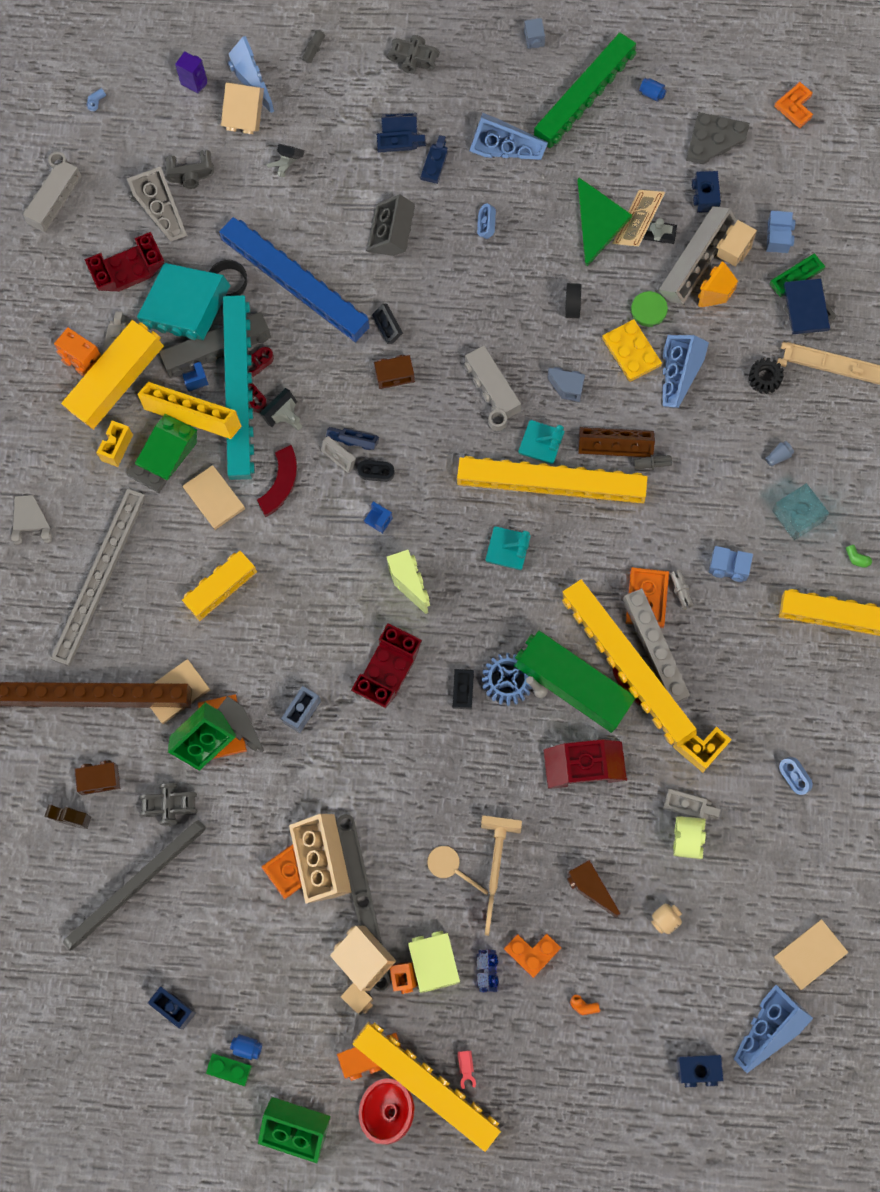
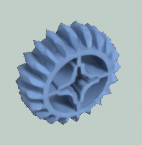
(494, 689)

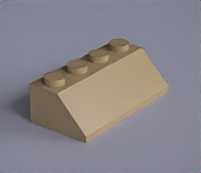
(320, 858)

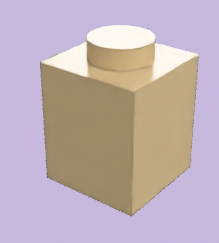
(357, 999)

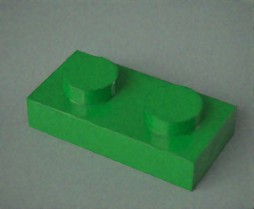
(229, 1069)

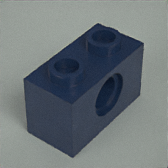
(708, 182)
(171, 1008)
(712, 1067)

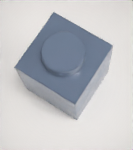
(534, 33)

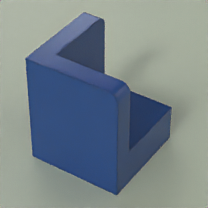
(195, 379)
(378, 517)

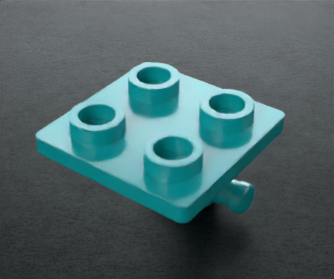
(541, 441)
(508, 548)

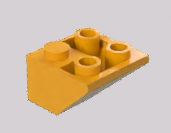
(718, 288)

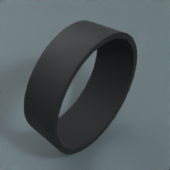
(230, 264)

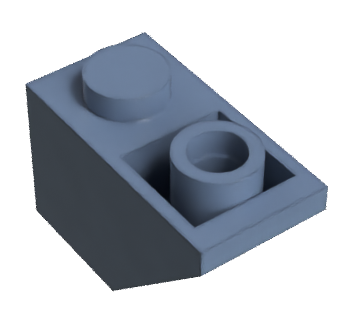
(566, 383)

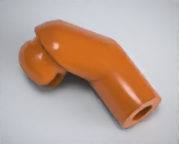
(582, 1007)

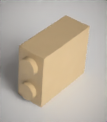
(242, 107)
(362, 958)

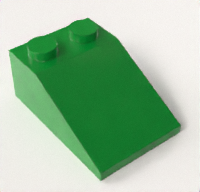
(167, 447)

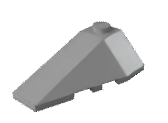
(156, 199)

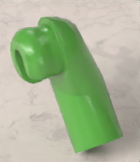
(858, 559)

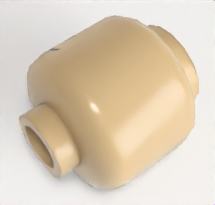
(666, 918)

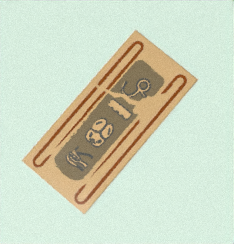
(642, 213)

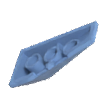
(245, 68)
(504, 140)
(682, 362)
(775, 1026)

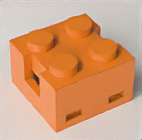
(76, 351)

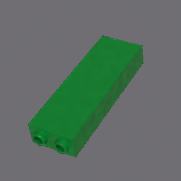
(574, 681)

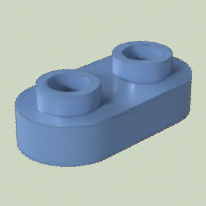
(486, 221)
(795, 776)

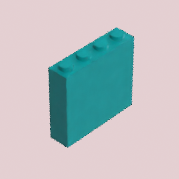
(183, 301)

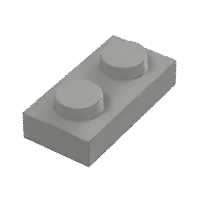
(338, 454)

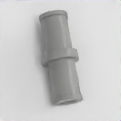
(681, 589)

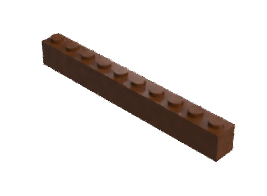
(95, 695)

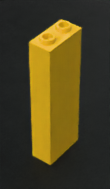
(113, 374)

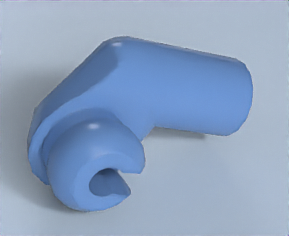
(93, 99)

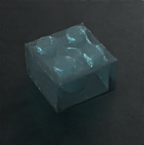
(800, 511)

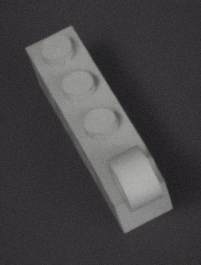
(53, 193)
(494, 386)

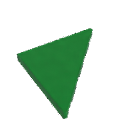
(599, 218)

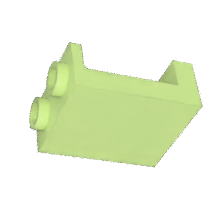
(433, 962)

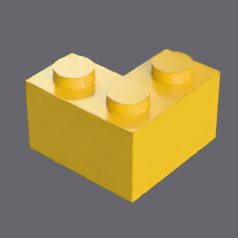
(704, 752)

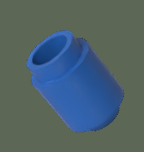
(652, 89)
(246, 1047)

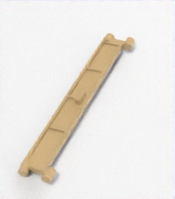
(830, 362)

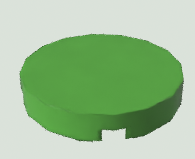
(649, 308)

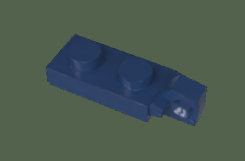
(399, 141)
(435, 161)
(353, 437)

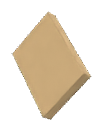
(213, 497)
(182, 674)
(810, 954)

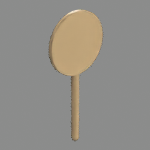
(444, 863)

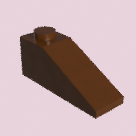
(590, 885)

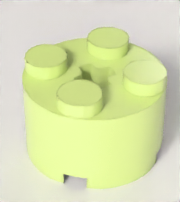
(689, 837)

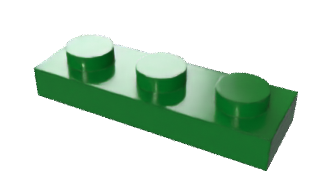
(802, 271)

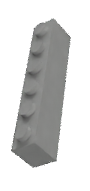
(697, 255)
(655, 645)

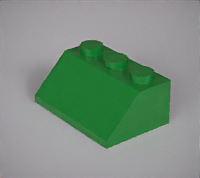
(201, 737)
(293, 1129)

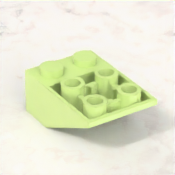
(404, 576)

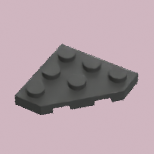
(714, 137)

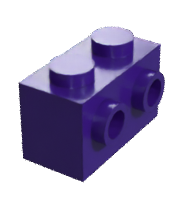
(191, 72)

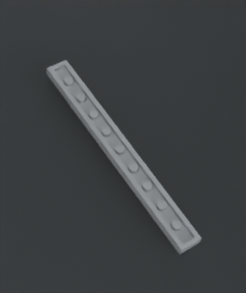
(98, 578)

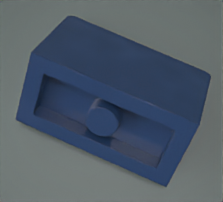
(399, 122)

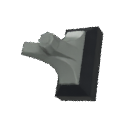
(288, 156)
(661, 232)
(282, 410)

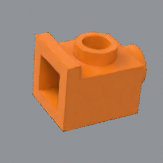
(398, 981)

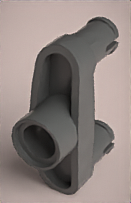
(189, 174)

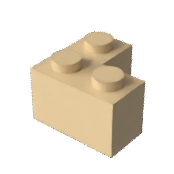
(737, 243)

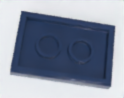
(806, 306)

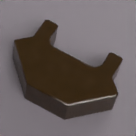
(68, 816)

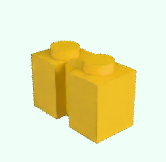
(116, 445)

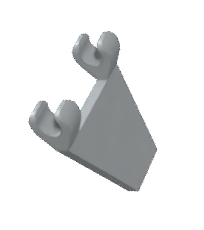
(29, 518)

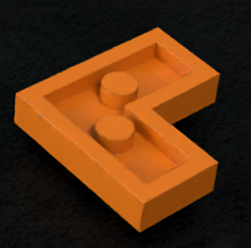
(791, 105)
(534, 958)

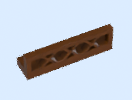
(616, 442)

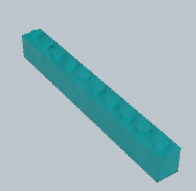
(237, 385)

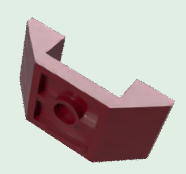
(126, 267)
(388, 666)
(584, 763)

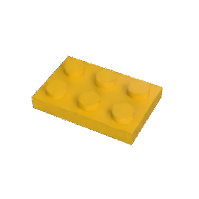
(631, 350)

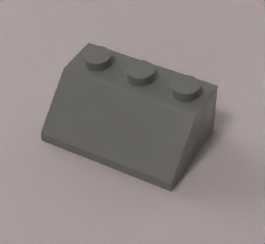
(391, 226)

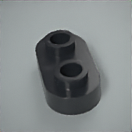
(376, 469)

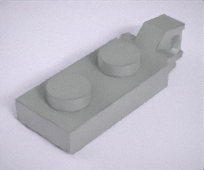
(114, 329)
(689, 805)

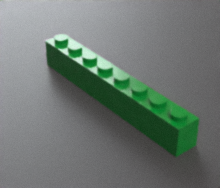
(585, 90)

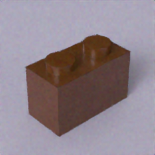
(394, 371)
(97, 778)

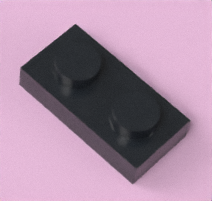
(387, 323)
(463, 689)

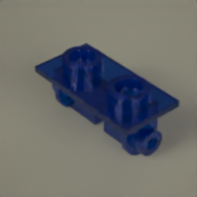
(488, 980)

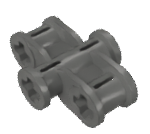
(413, 54)
(168, 804)

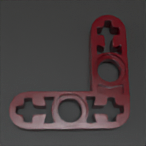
(264, 363)

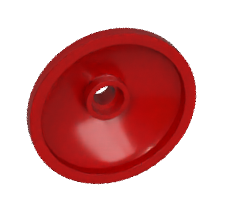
(377, 1111)

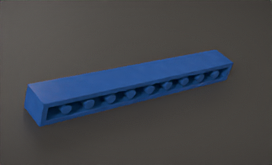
(294, 279)

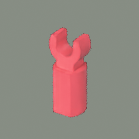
(466, 1067)

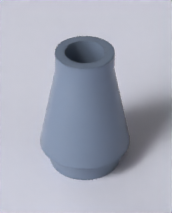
(780, 453)

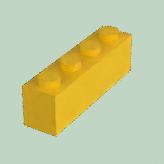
(219, 585)

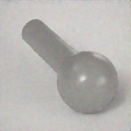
(538, 690)

